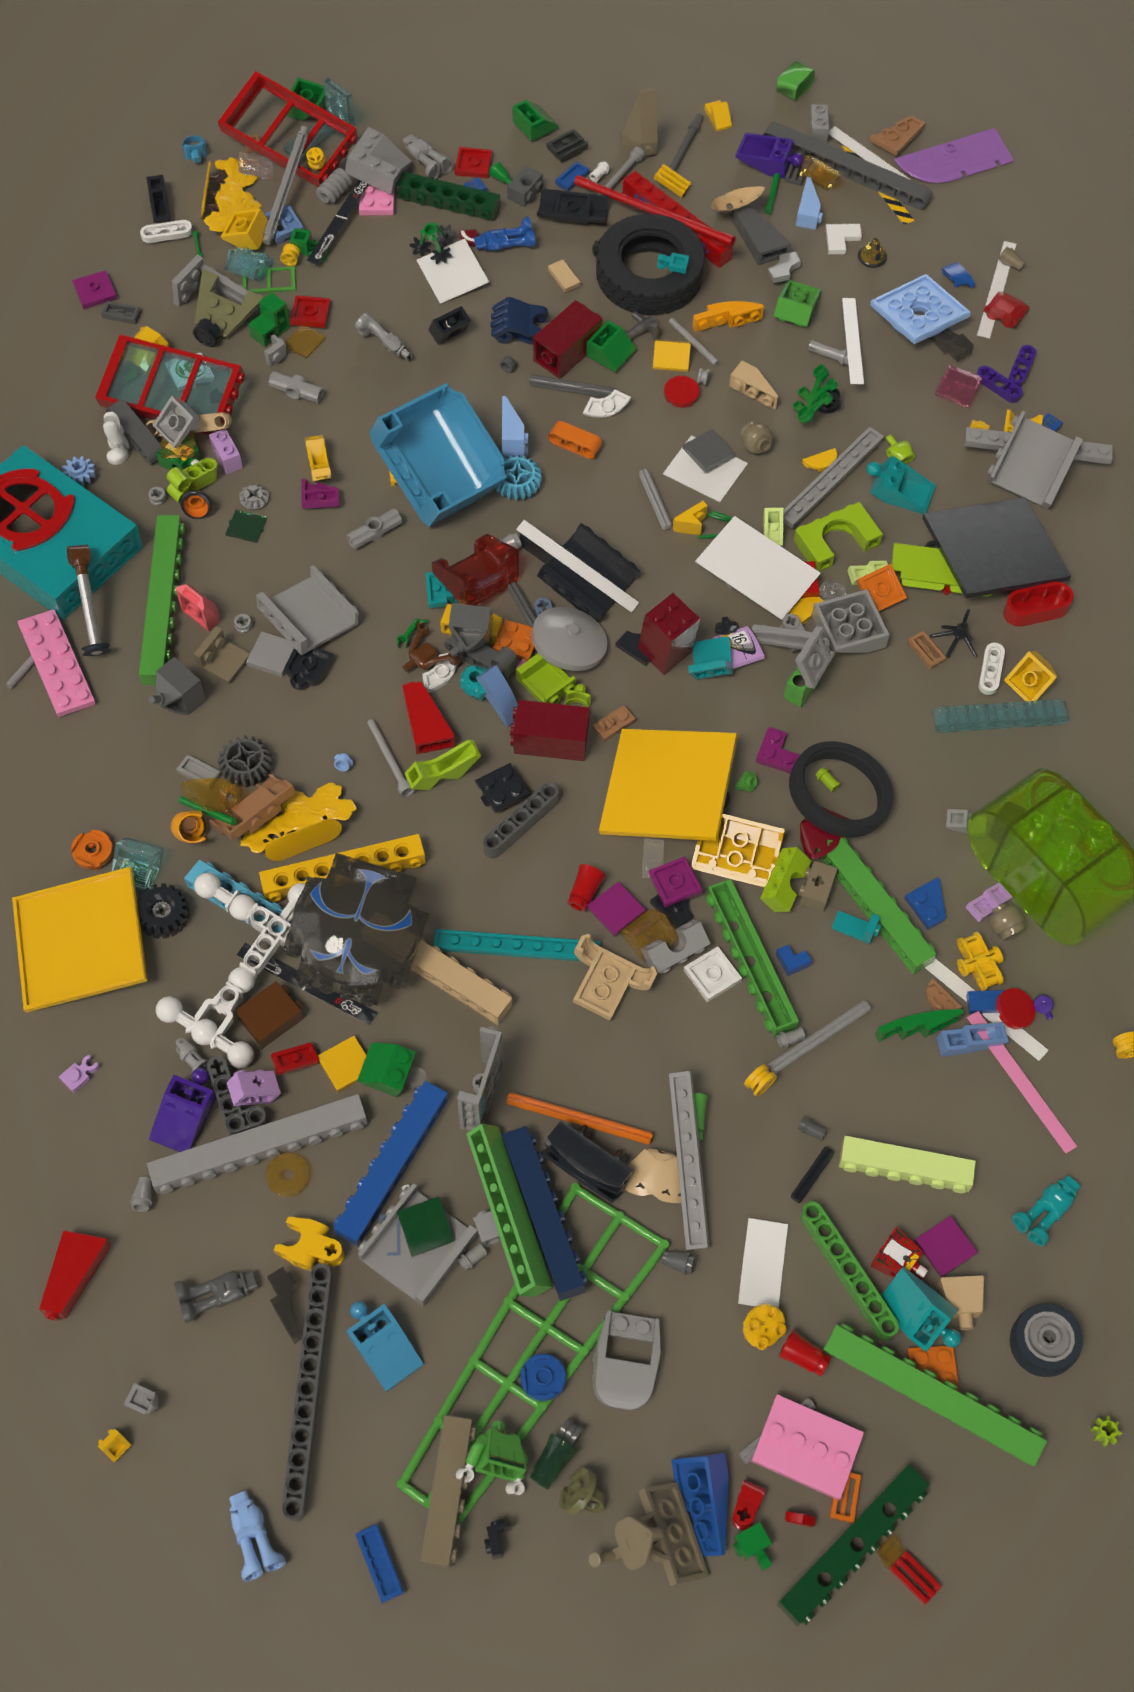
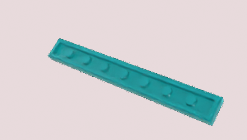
(506, 945)

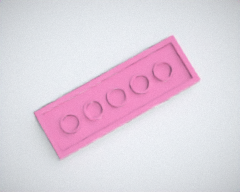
(56, 663)

